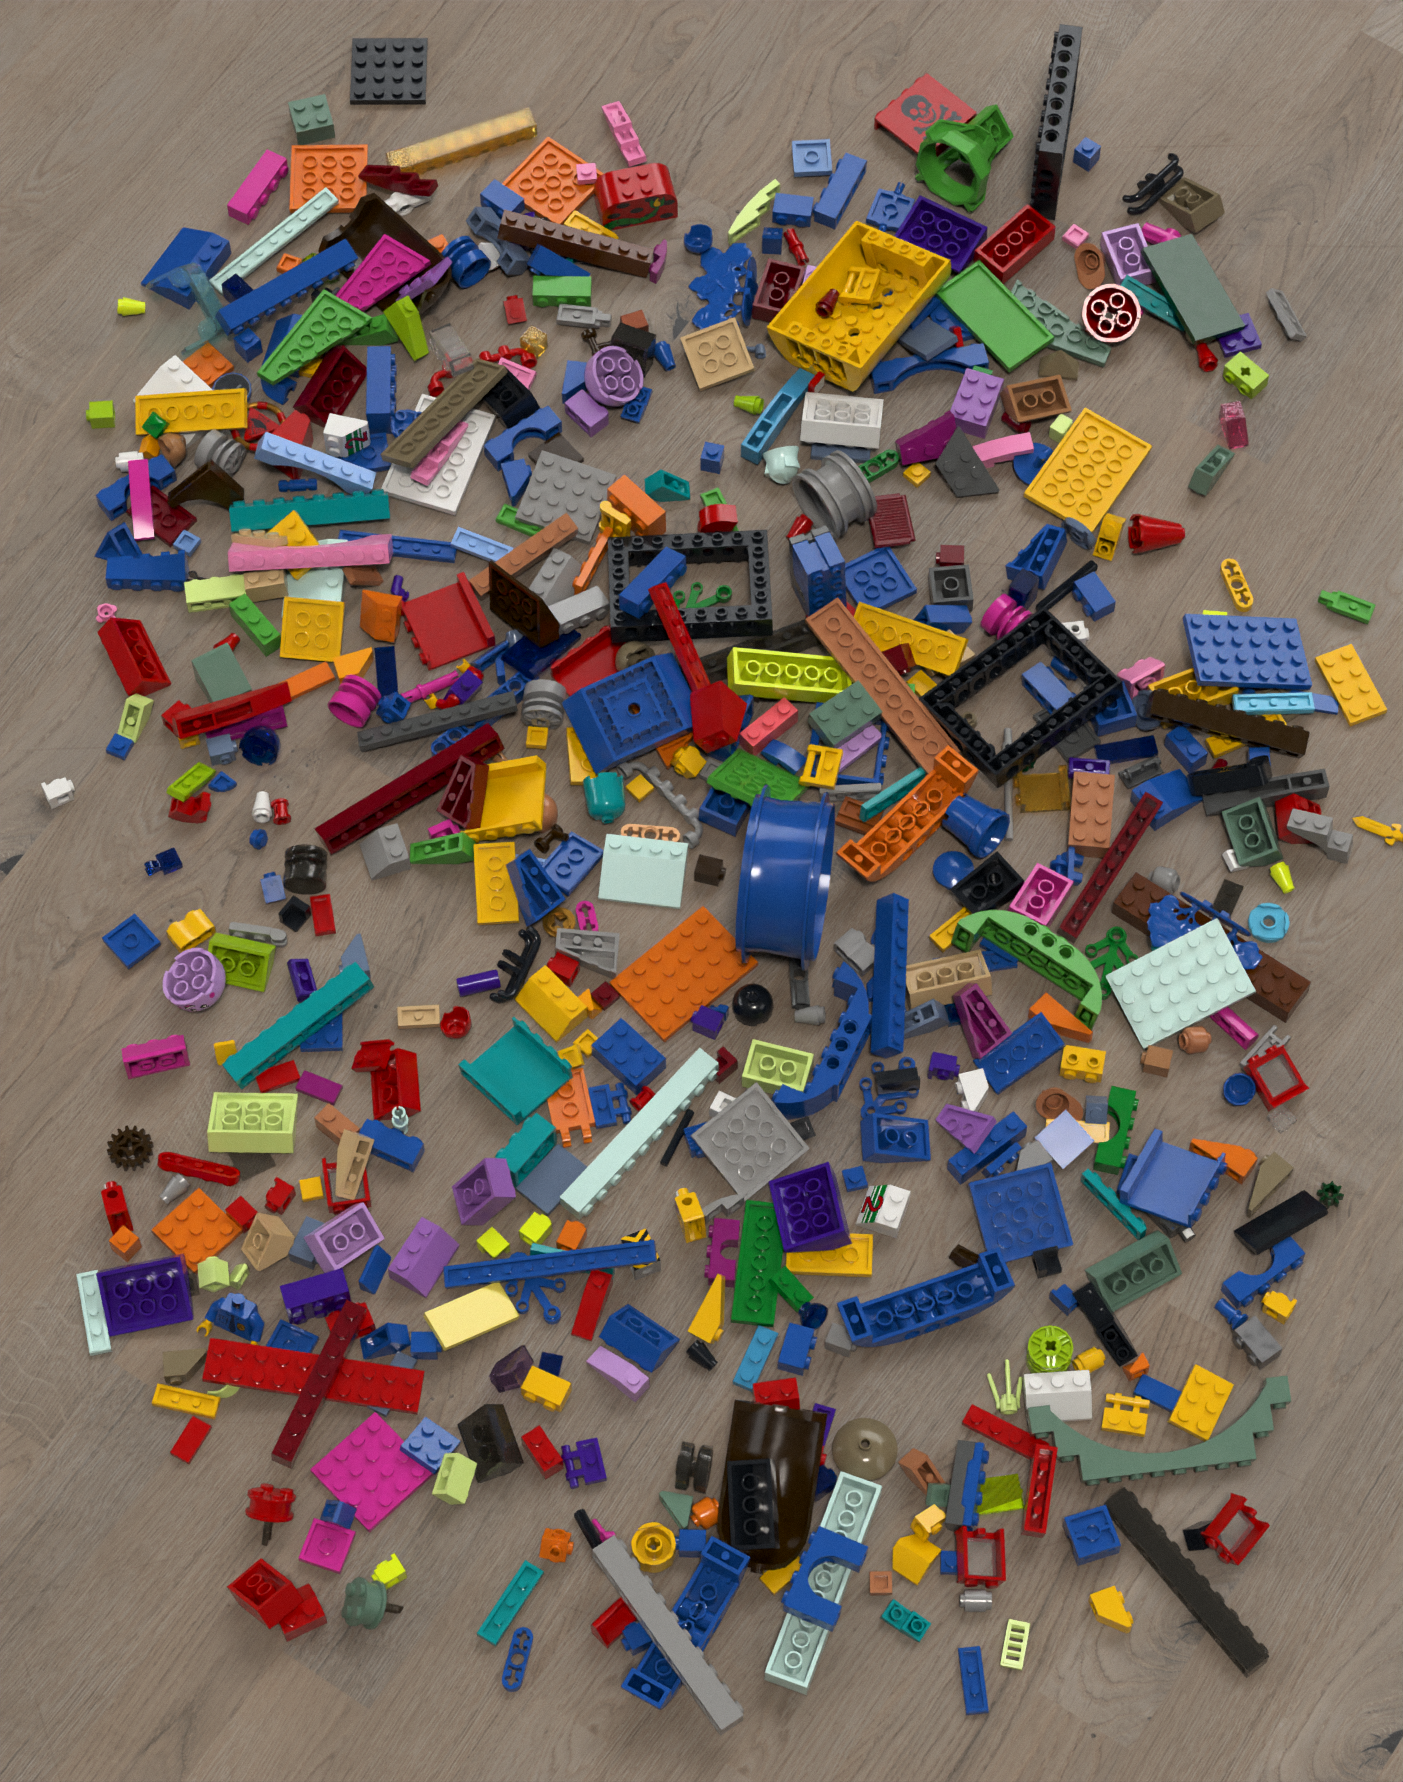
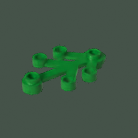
(723, 589)
(1110, 958)

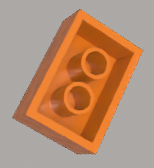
(645, 514)

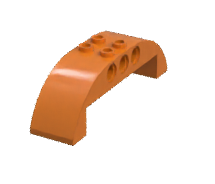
(911, 819)

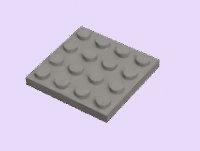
(563, 487)
(749, 1141)

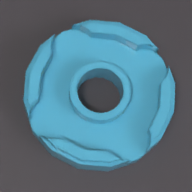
(1265, 933)

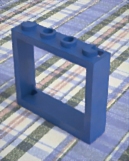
(880, 759)

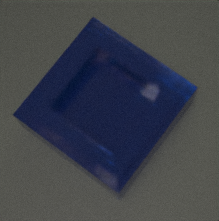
(551, 1363)

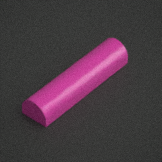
(1235, 1027)

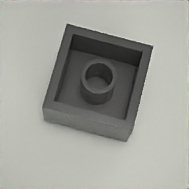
(951, 586)

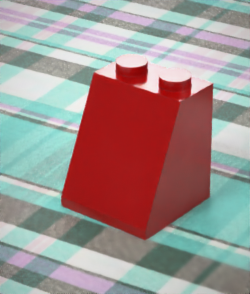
(298, 430)
(716, 716)
(777, 1392)

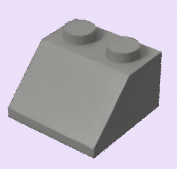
(385, 852)

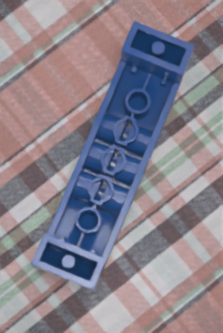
(928, 1304)
(699, 1612)

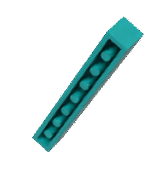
(313, 510)
(298, 1025)

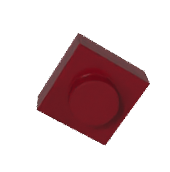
(605, 996)

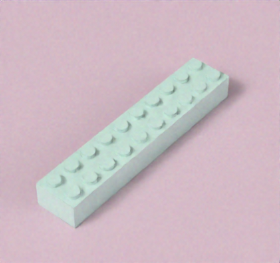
(800, 1641)

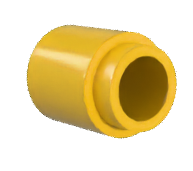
(1089, 1360)

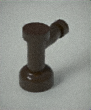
(590, 336)
(542, 844)

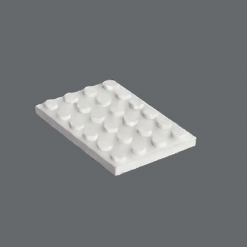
(451, 482)

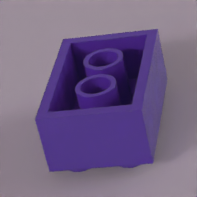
(315, 1296)

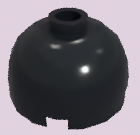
(752, 1004)

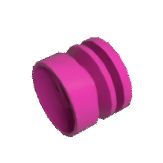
(1003, 616)
(354, 701)

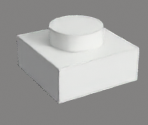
(1231, 861)

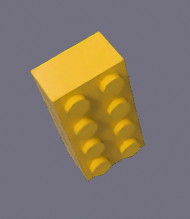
(1186, 684)

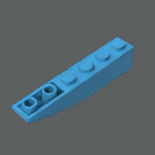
(775, 416)

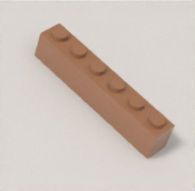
(528, 553)

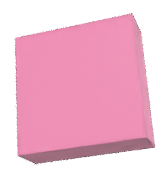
(1075, 236)

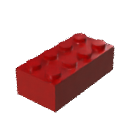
(1015, 243)

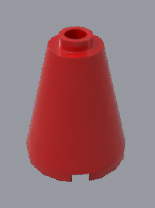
(1153, 533)

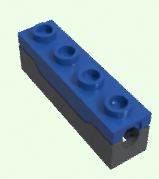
(966, 1485)

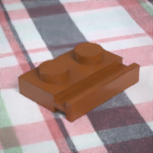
(849, 817)

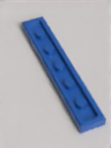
(412, 547)

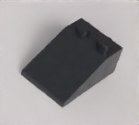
(510, 401)
(988, 885)

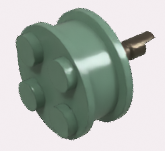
(366, 1603)

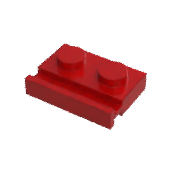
(372, 1056)

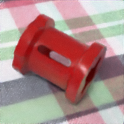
(280, 811)
(642, 1098)

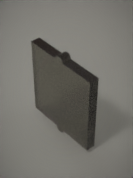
(251, 1163)

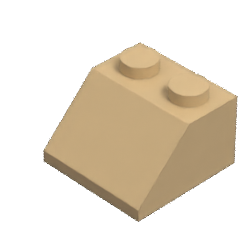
(265, 584)
(267, 1241)

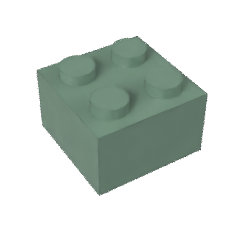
(311, 119)

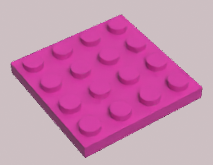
(371, 1472)

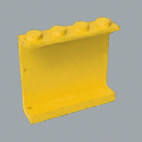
(512, 799)

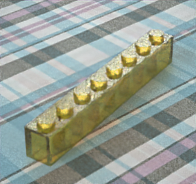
(465, 143)

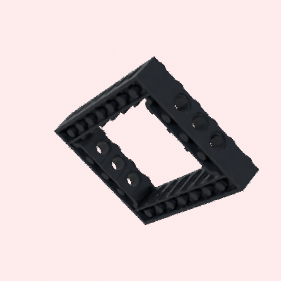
(1056, 120)
(698, 548)
(1040, 628)

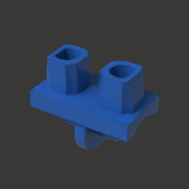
(1065, 865)

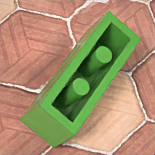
(562, 290)
(255, 624)

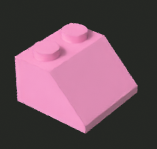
(1142, 674)

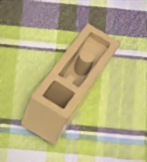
(351, 1162)

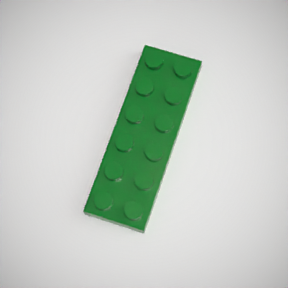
(758, 1261)

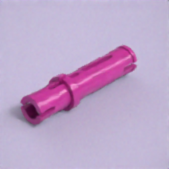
(424, 690)

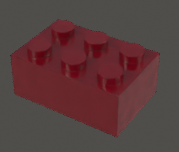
(776, 288)

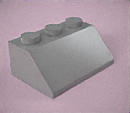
(556, 577)

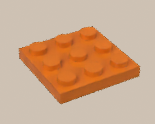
(197, 1230)

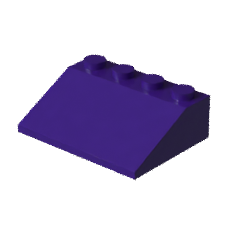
(942, 232)
(810, 1210)
(146, 1294)

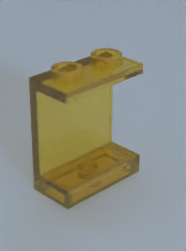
(1043, 791)

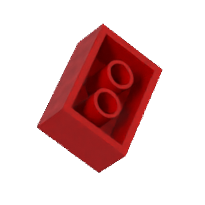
(265, 1593)

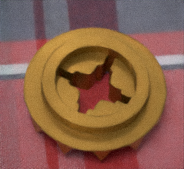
(560, 914)

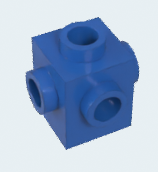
(393, 708)

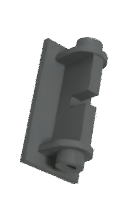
(1141, 772)

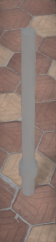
(1008, 789)

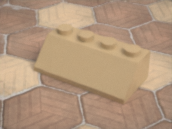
(945, 976)

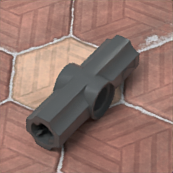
(799, 988)

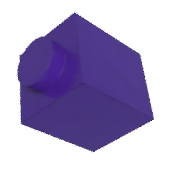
(707, 1022)

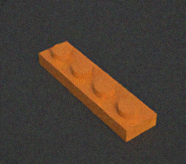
(595, 557)

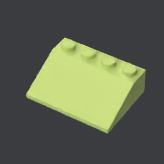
(252, 1122)

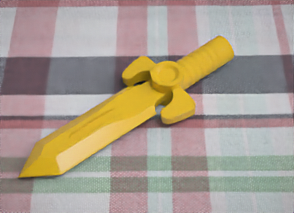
(1380, 829)

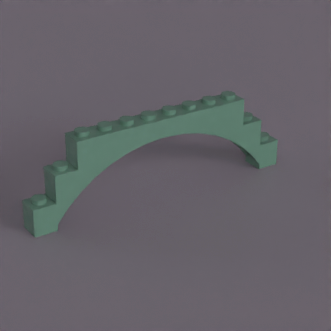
(1103, 1463)

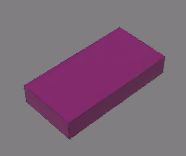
(319, 1087)

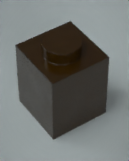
(709, 870)

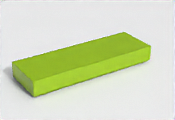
(191, 781)

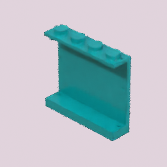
(518, 1072)

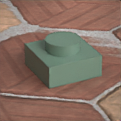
(938, 1494)

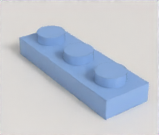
(479, 545)

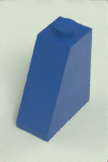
(946, 617)

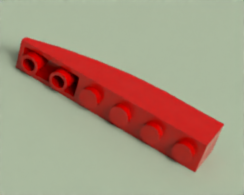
(229, 710)

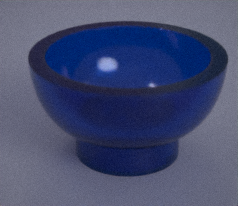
(813, 1314)

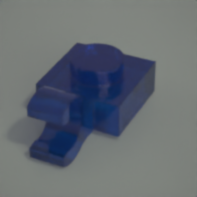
(166, 861)

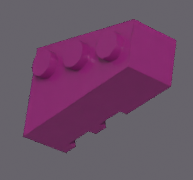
(926, 441)
(979, 1020)

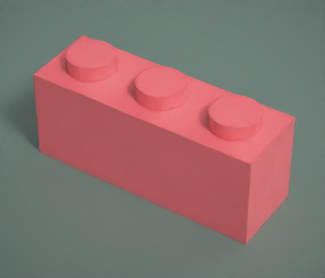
(768, 727)

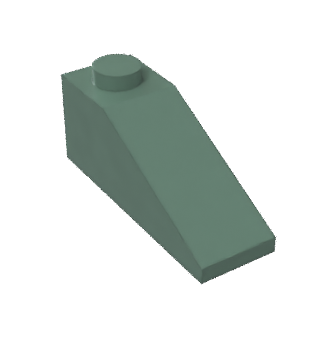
(1210, 470)

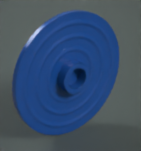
(1030, 464)

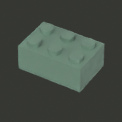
(844, 716)

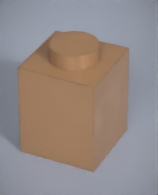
(1156, 1060)

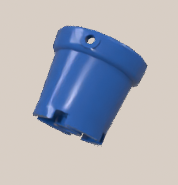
(976, 824)

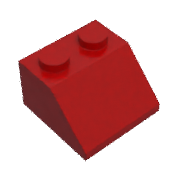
(305, 1617)

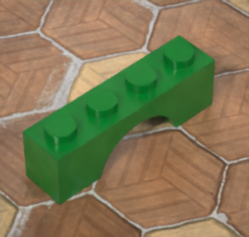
(1110, 1153)

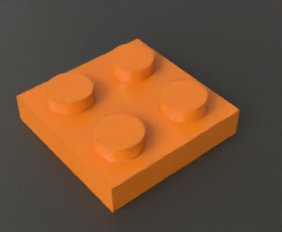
(208, 364)

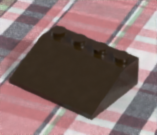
(521, 607)

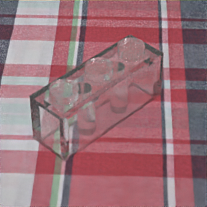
(450, 350)

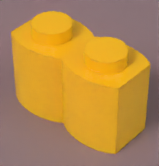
(190, 931)

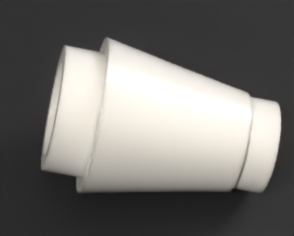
(262, 808)

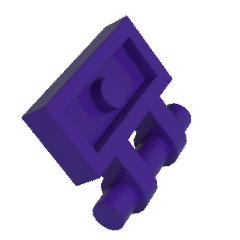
(590, 1460)

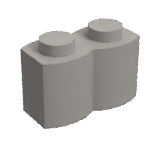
(856, 951)

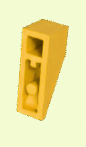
(710, 1316)

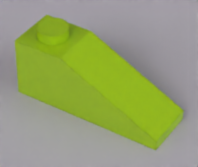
(408, 326)

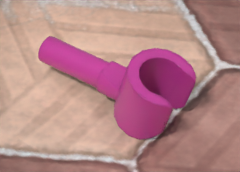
(603, 1534)

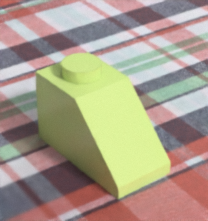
(135, 716)

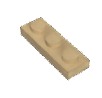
(259, 538)

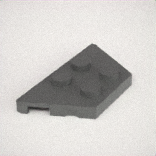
(964, 468)

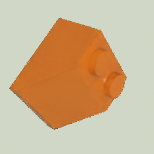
(381, 615)

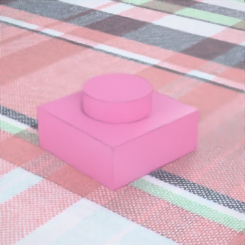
(586, 173)

